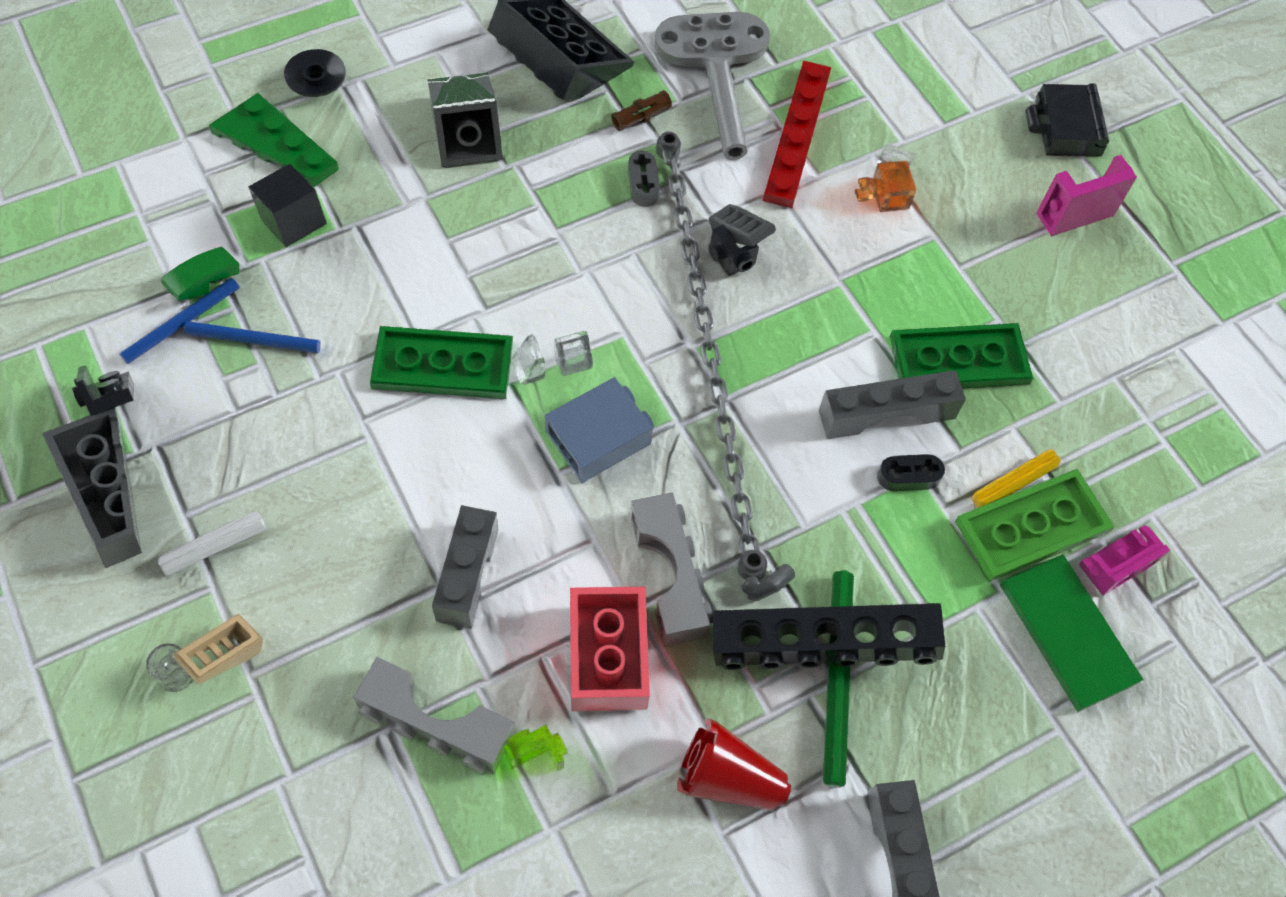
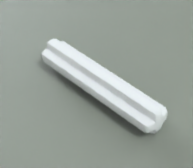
(211, 543)

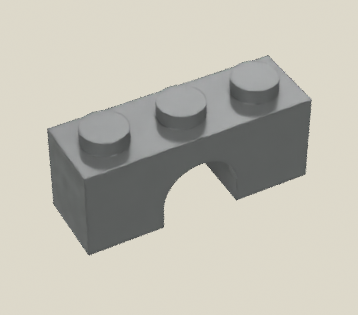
(462, 571)

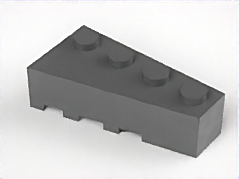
(97, 475)

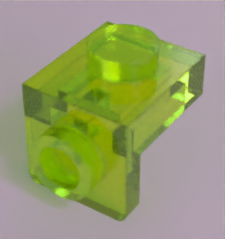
(529, 745)

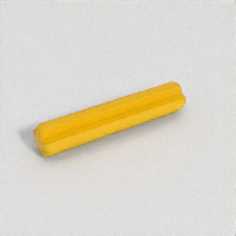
(1017, 478)

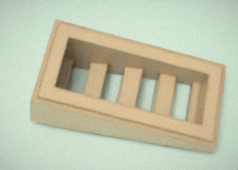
(235, 628)

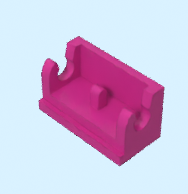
(1124, 559)

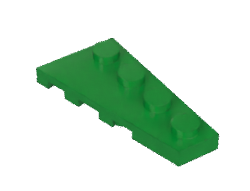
(274, 138)

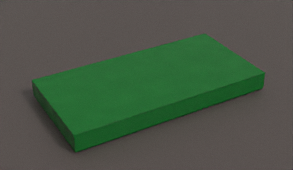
(978, 353)
(442, 362)
(1071, 633)

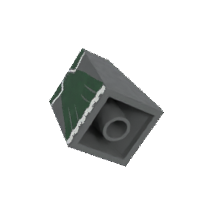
(465, 119)

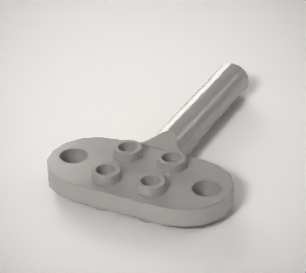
(715, 44)

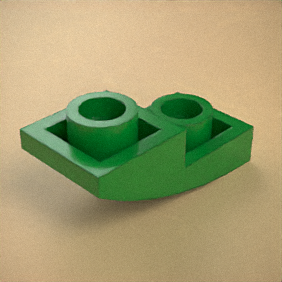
(194, 274)

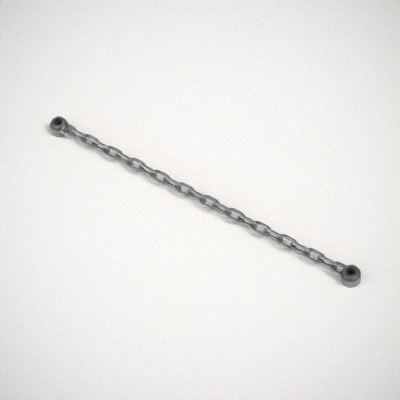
(668, 148)

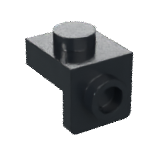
(728, 254)

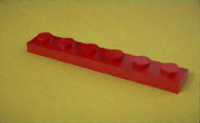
(797, 134)

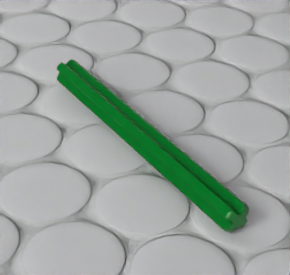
(837, 696)

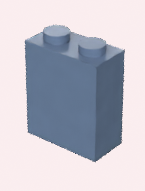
(599, 429)

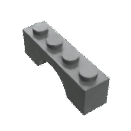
(855, 408)
(902, 832)

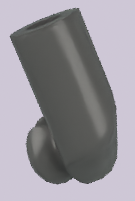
(772, 584)

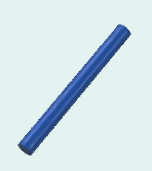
(179, 320)
(252, 337)

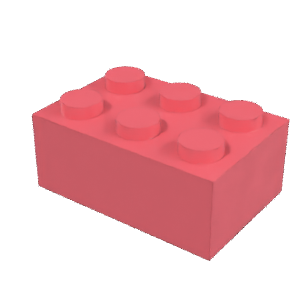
(609, 649)

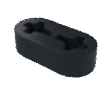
(910, 472)

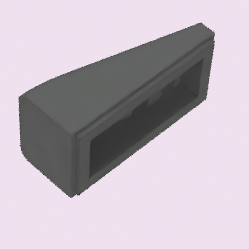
(742, 225)

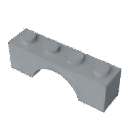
(681, 611)
(476, 738)

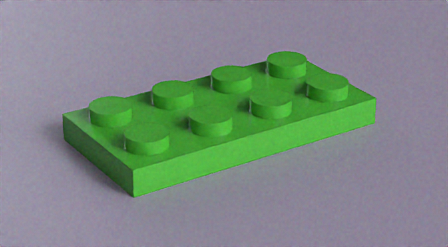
(1033, 524)

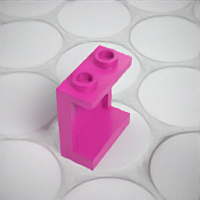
(1074, 206)

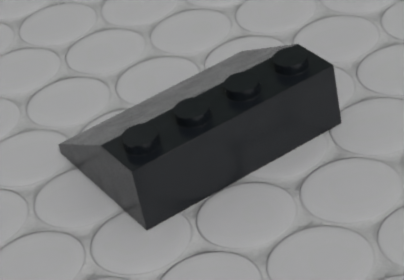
(558, 45)

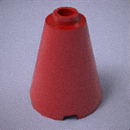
(731, 771)

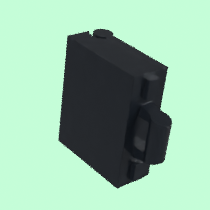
(1069, 120)

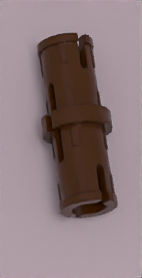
(625, 117)

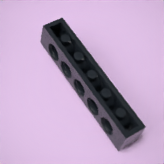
(843, 622)

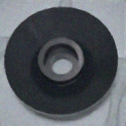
(314, 73)

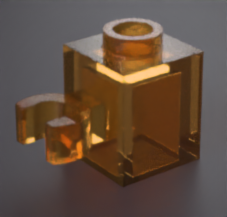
(890, 186)

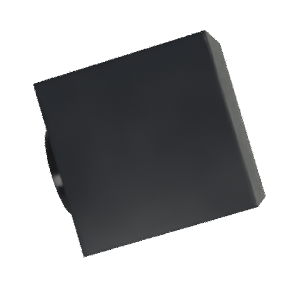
(287, 205)

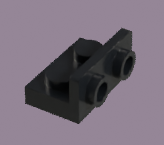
(110, 391)

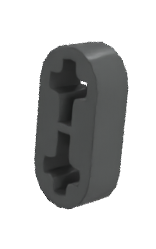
(639, 178)

